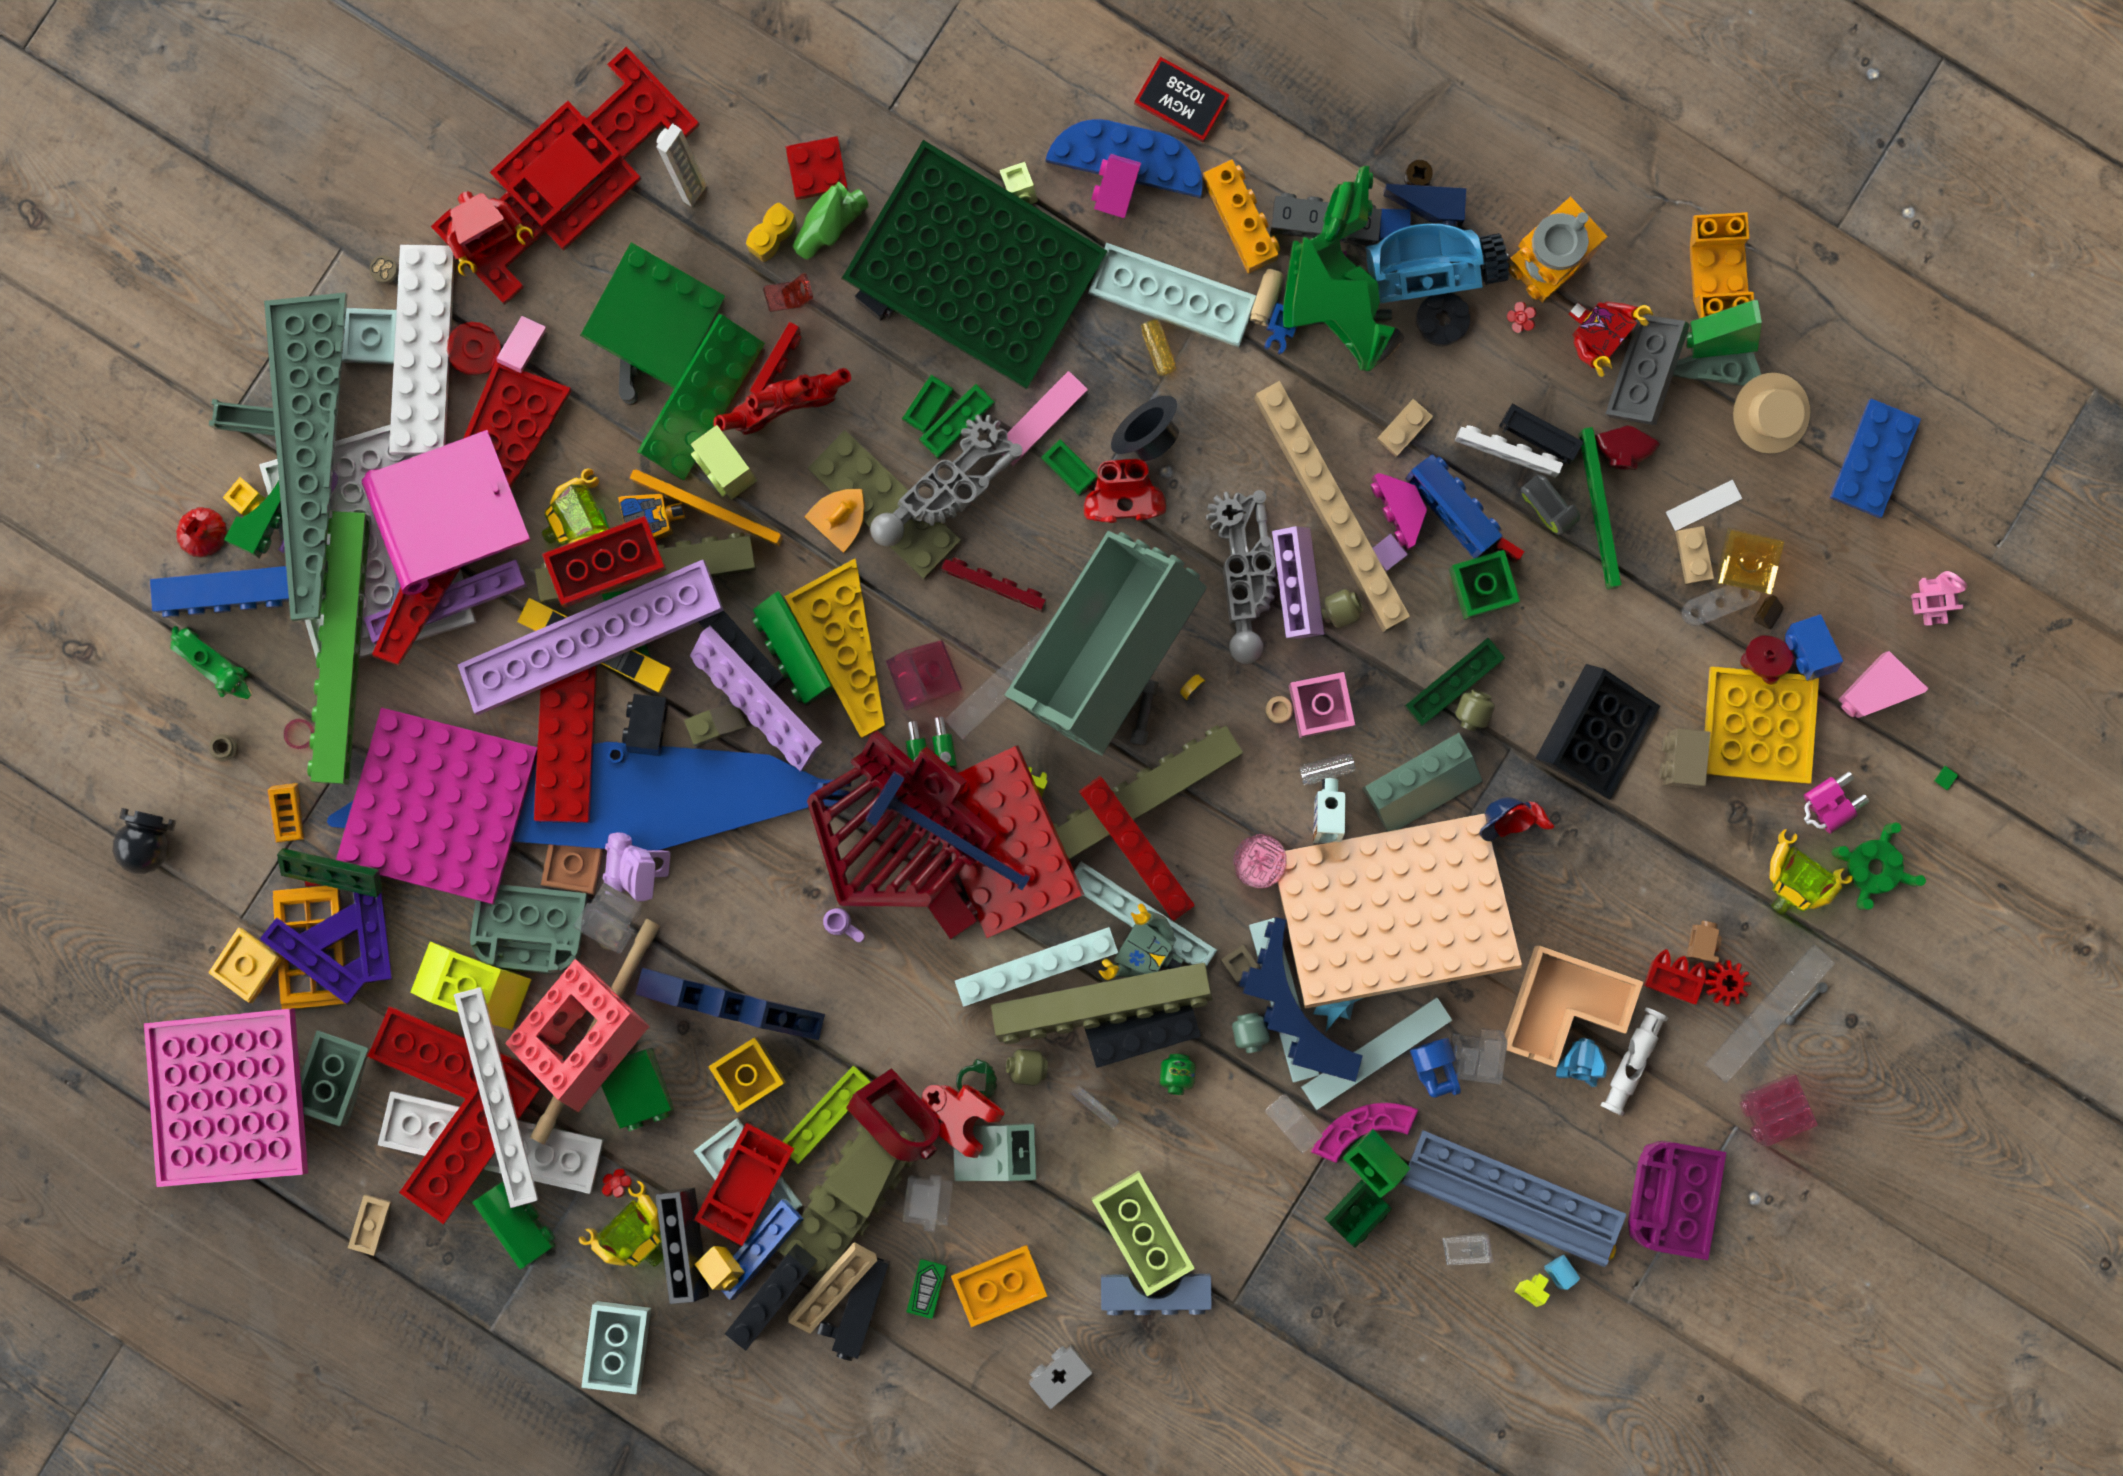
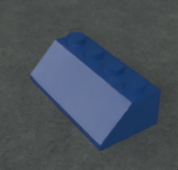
(1453, 505)

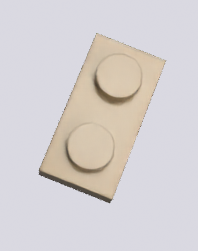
(1404, 427)
(1694, 555)
(369, 1225)

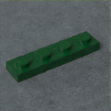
(1454, 681)
(329, 872)

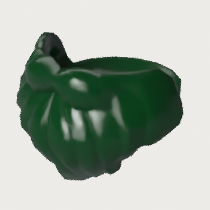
(984, 1068)

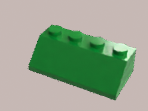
(792, 648)

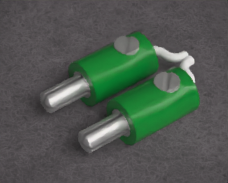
(942, 744)

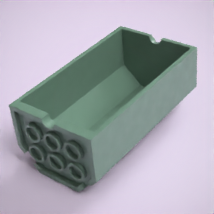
(1106, 640)

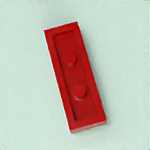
(777, 360)

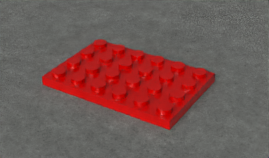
(1008, 802)

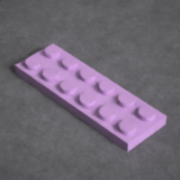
(755, 699)

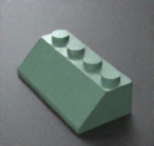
(1423, 783)

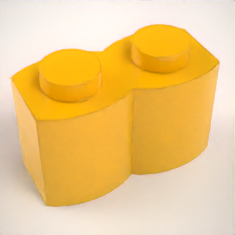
(776, 227)

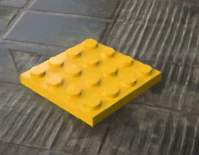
(1761, 727)

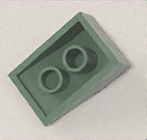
(332, 1078)

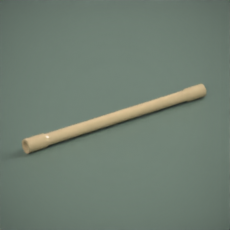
(642, 942)

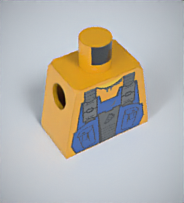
(655, 510)

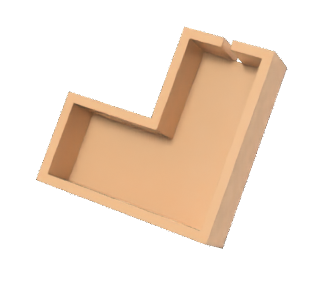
(1565, 988)

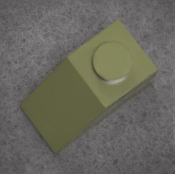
(715, 724)

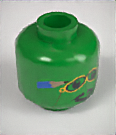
(1177, 1074)

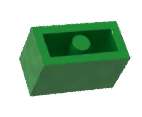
(1376, 1163)

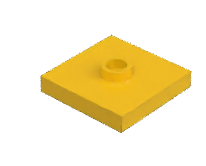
(245, 965)

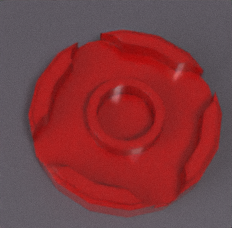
(473, 348)

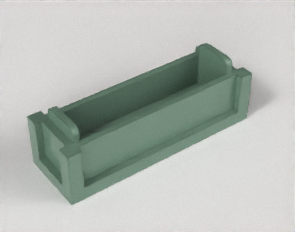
(242, 418)

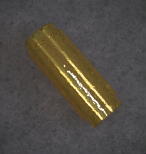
(1158, 347)

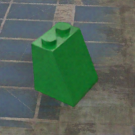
(637, 1090)

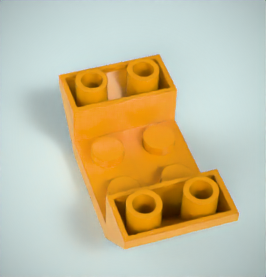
(1719, 262)

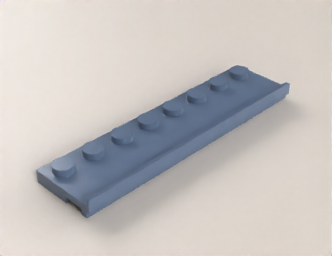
(1514, 1198)

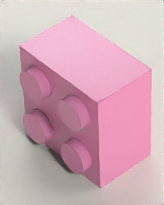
(1321, 705)

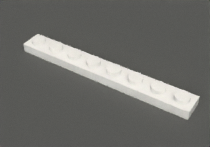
(681, 164)
(496, 1097)

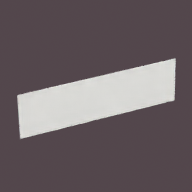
(1703, 505)

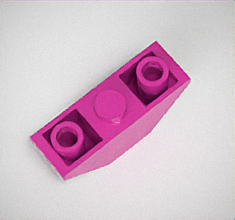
(1402, 507)

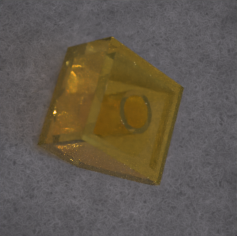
(1749, 560)

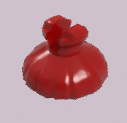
(208, 537)

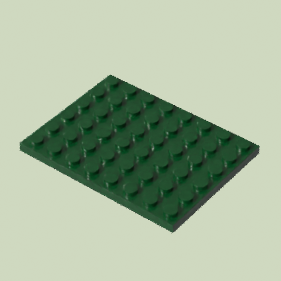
(974, 264)

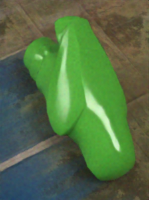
(829, 219)

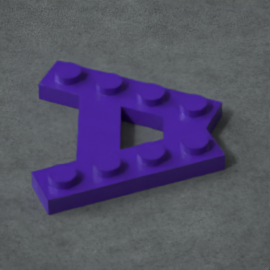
(307, 948)

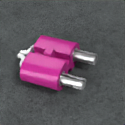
(1831, 805)

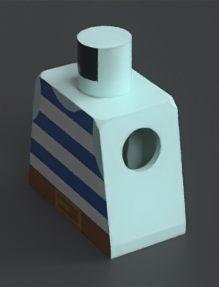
(1329, 823)

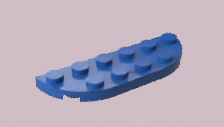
(1163, 159)

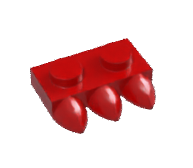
(1676, 980)

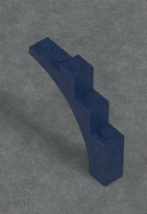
(1270, 983)

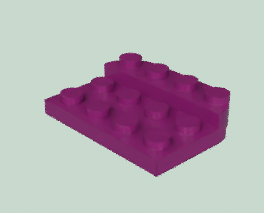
(1676, 1198)

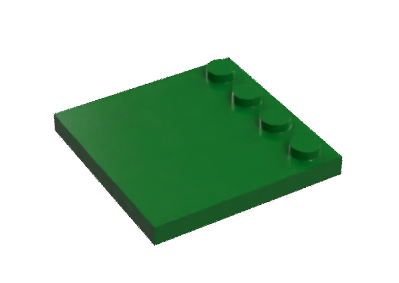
(652, 315)

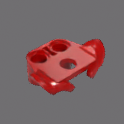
(1146, 499)

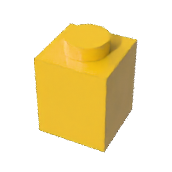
(719, 1268)

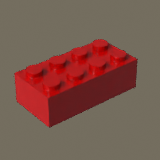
(604, 561)

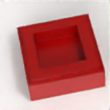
(1512, 552)

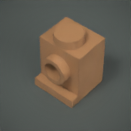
(1704, 942)

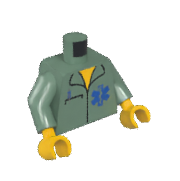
(1144, 948)

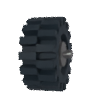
(1494, 259)

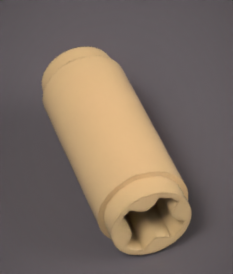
(1267, 297)

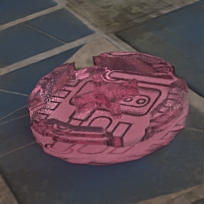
(1259, 861)

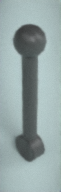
(1820, 988)

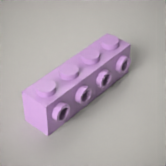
(1298, 582)

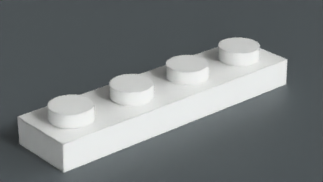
(1517, 454)

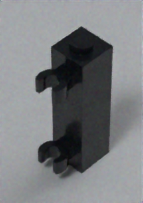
(858, 1313)

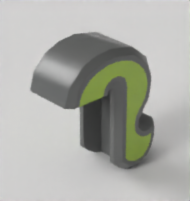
(1549, 505)

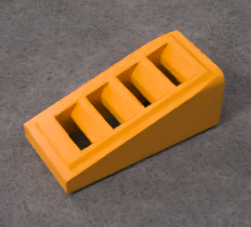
(273, 793)

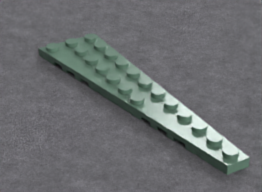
(305, 377)

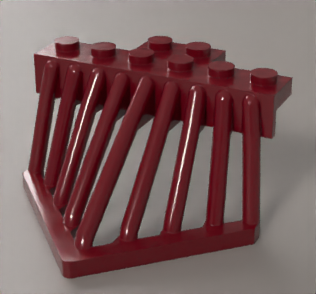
(928, 788)

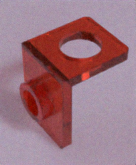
(788, 294)

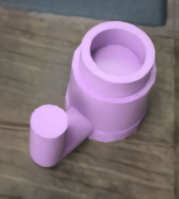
(839, 922)

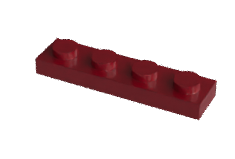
(983, 579)

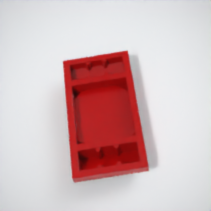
(744, 1184)

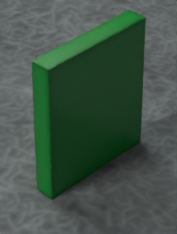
(1945, 778)

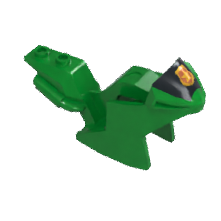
(1333, 290)

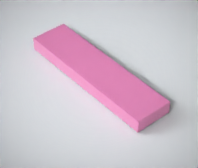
(1046, 413)

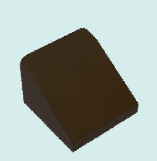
(1769, 612)

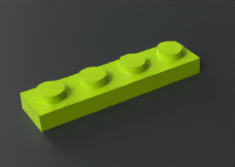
(825, 1114)

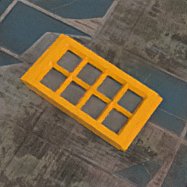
(302, 910)

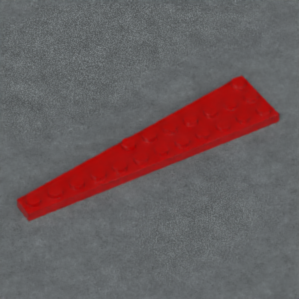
(517, 415)

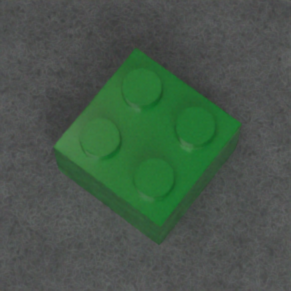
(1484, 585)

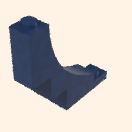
(729, 1004)

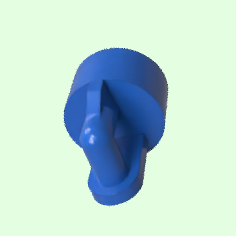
(1432, 1056)

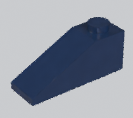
(1432, 203)

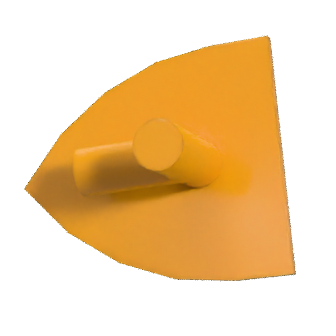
(839, 516)

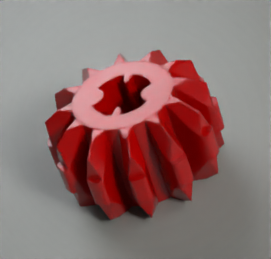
(1734, 976)

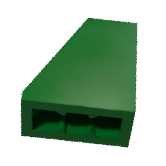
(1726, 332)

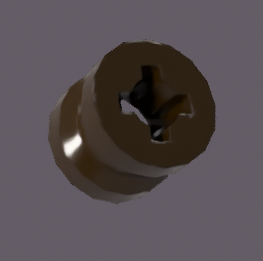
(1415, 178)

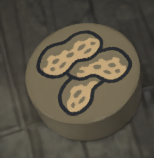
(383, 269)

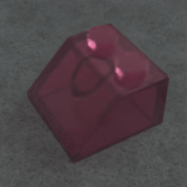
(923, 674)

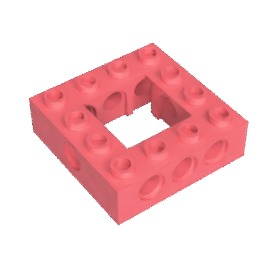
(599, 1051)

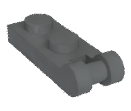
(626, 383)

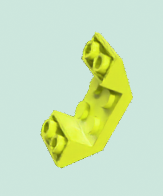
(449, 973)

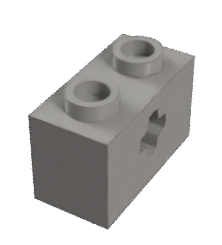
(1052, 1390)

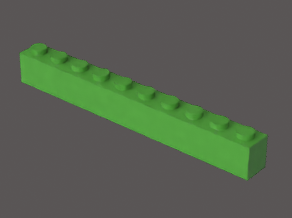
(340, 648)

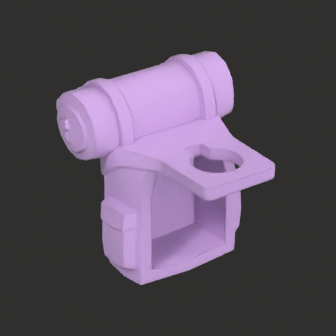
(632, 867)

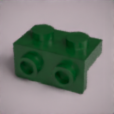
(1358, 1214)

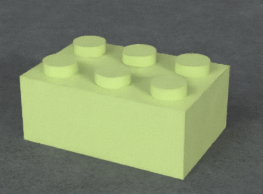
(722, 463)

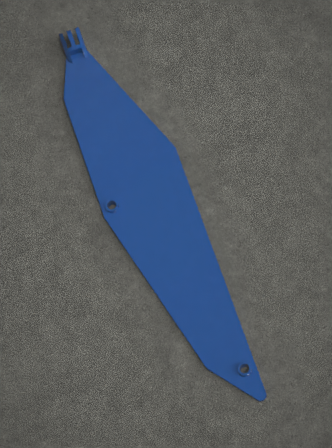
(669, 797)

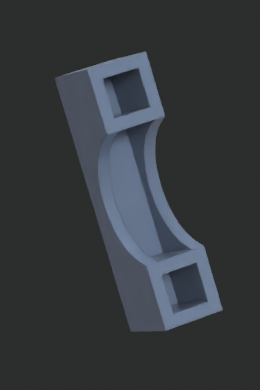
(1190, 1294)

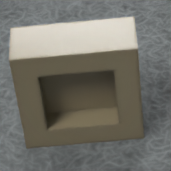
(1238, 961)

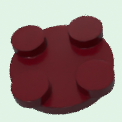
(1768, 658)

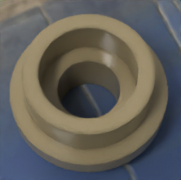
(214, 747)

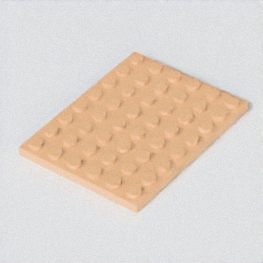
(1396, 911)

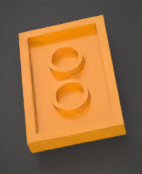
(999, 1285)

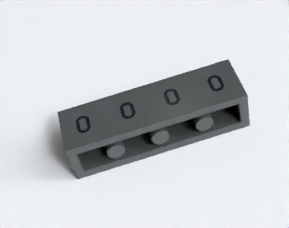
(1305, 219)

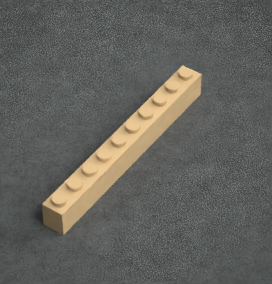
(1331, 506)

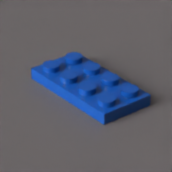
(1875, 458)

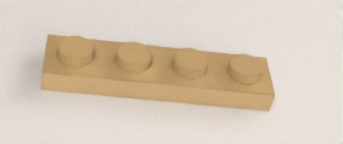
(832, 1287)

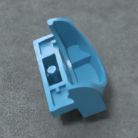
(1422, 262)

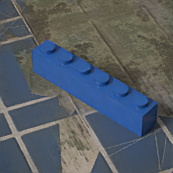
(219, 591)

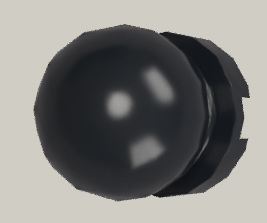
(141, 842)

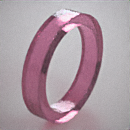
(286, 733)

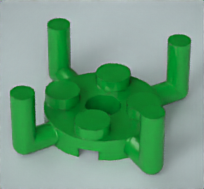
(1891, 862)

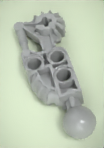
(889, 529)
(1258, 584)

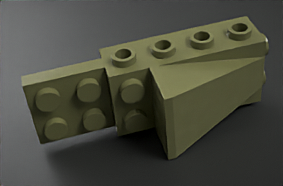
(846, 1200)

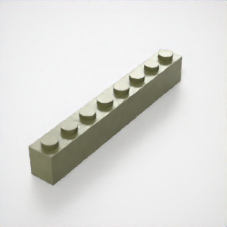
(721, 557)
(1153, 786)
(1101, 1003)

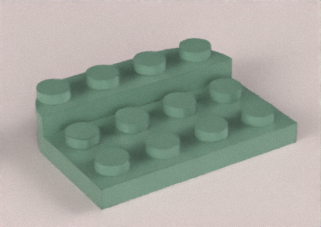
(528, 929)

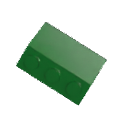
(515, 1226)

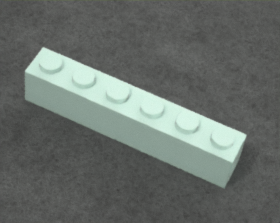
(1036, 966)

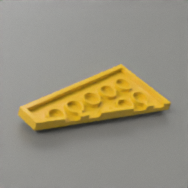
(838, 632)

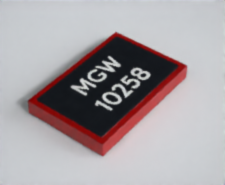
(1181, 99)

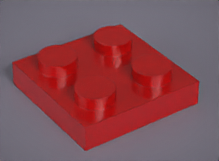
(815, 167)

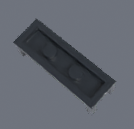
(1540, 433)

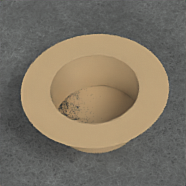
(1771, 413)

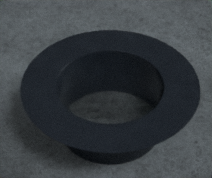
(1148, 429)

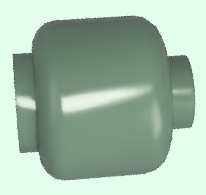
(1250, 1032)

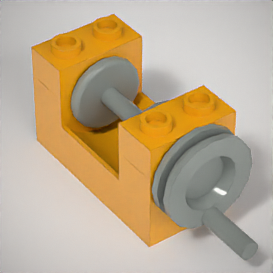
(1556, 250)

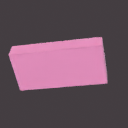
(521, 344)

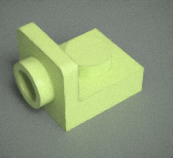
(1018, 181)

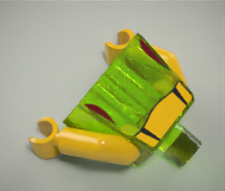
(573, 511)
(1801, 879)
(630, 1234)

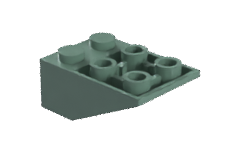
(1005, 1156)

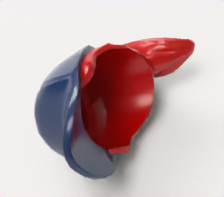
(1512, 816)

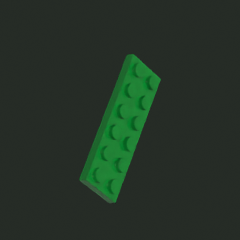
(701, 395)

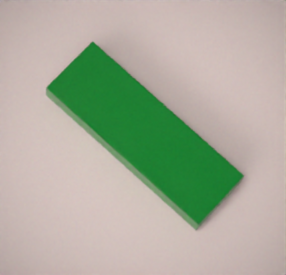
(949, 426)

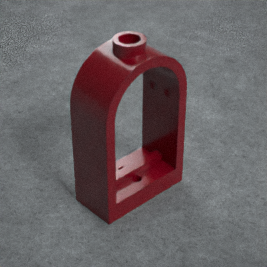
(897, 1146)

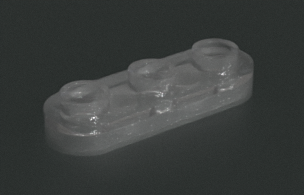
(1710, 611)

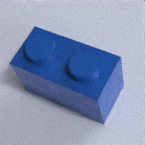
(1813, 648)

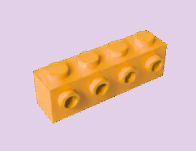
(1240, 216)

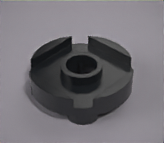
(1456, 311)

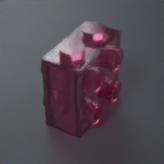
(1777, 1110)

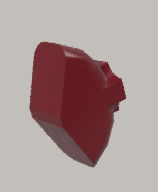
(1625, 447)

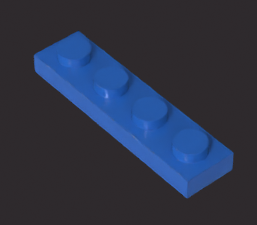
(764, 1244)

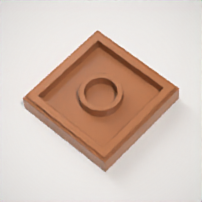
(572, 868)

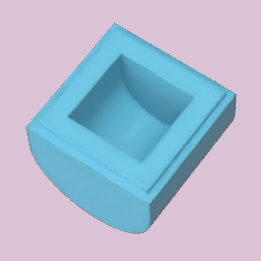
(1562, 1273)

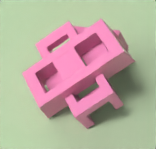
(1934, 606)

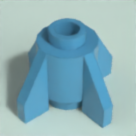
(1583, 1063)

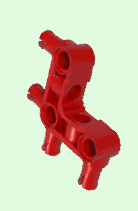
(782, 398)

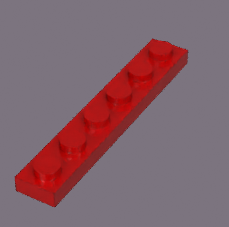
(1136, 848)

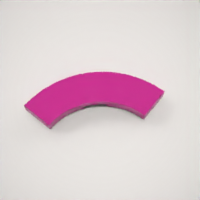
(1359, 1122)

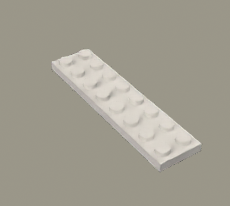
(421, 348)
(564, 1160)

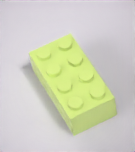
(1143, 1233)

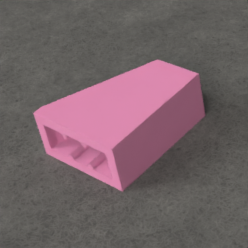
(1881, 686)

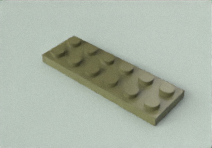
(850, 466)

